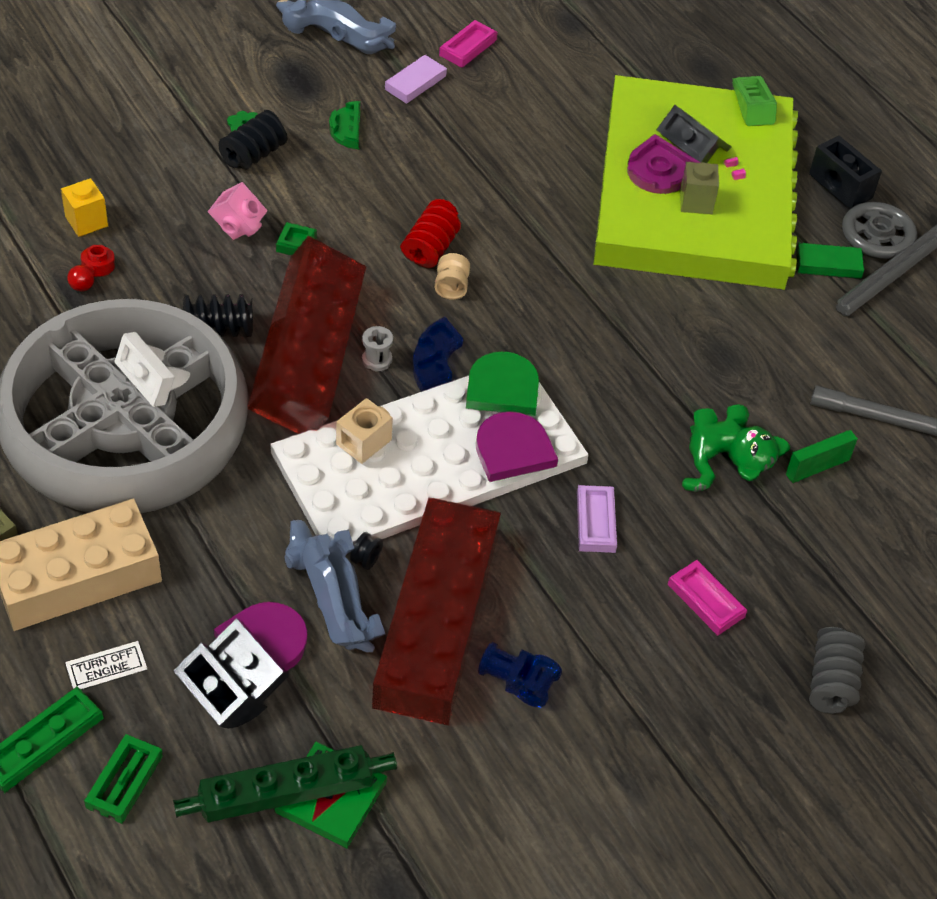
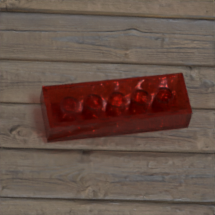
(307, 338)
(436, 612)

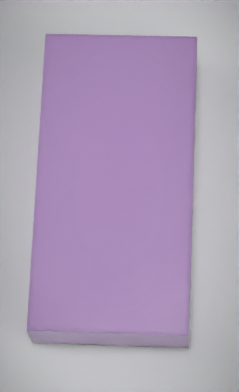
(415, 79)
(596, 519)

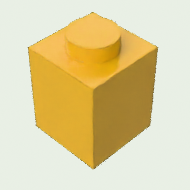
(84, 207)

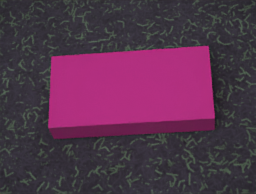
(468, 43)
(707, 597)

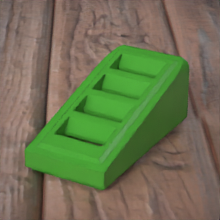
(755, 100)

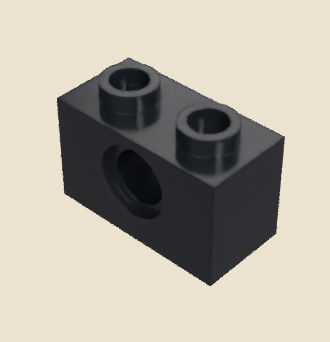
(845, 172)

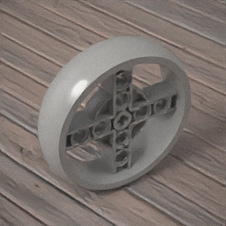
(113, 414)

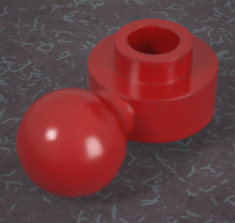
(95, 262)

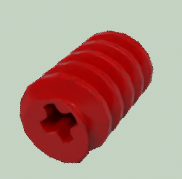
(432, 233)

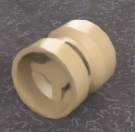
(452, 276)

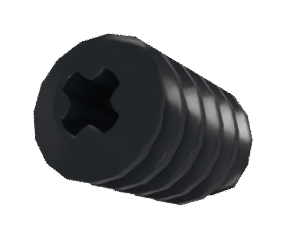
(253, 140)
(223, 314)

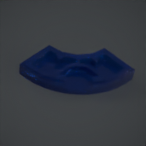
(433, 352)

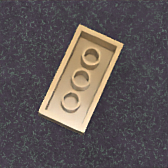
(76, 564)

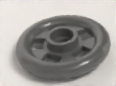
(879, 229)

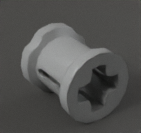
(377, 348)

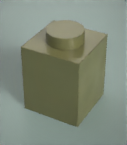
(699, 188)

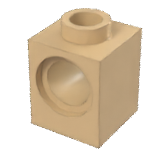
(364, 430)

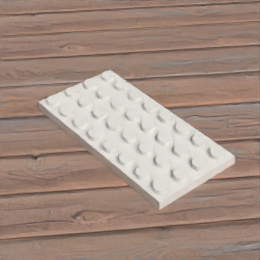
(427, 457)

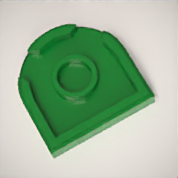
(503, 384)

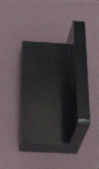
(691, 135)

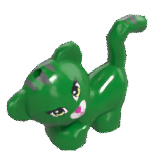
(748, 447)

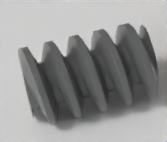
(836, 670)

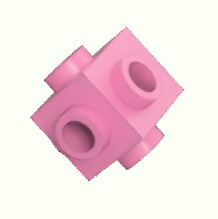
(238, 211)

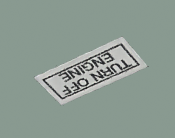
(106, 665)

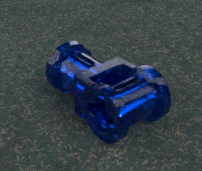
(521, 673)

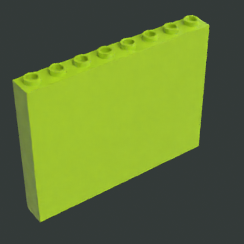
(752, 216)

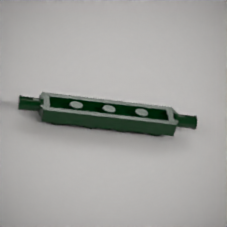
(284, 783)

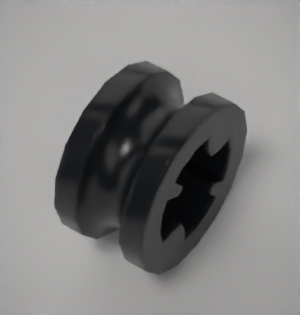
(366, 550)

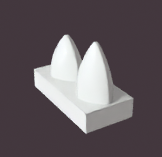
(146, 370)

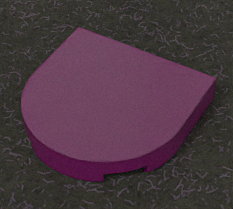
(657, 166)
(513, 446)
(277, 628)

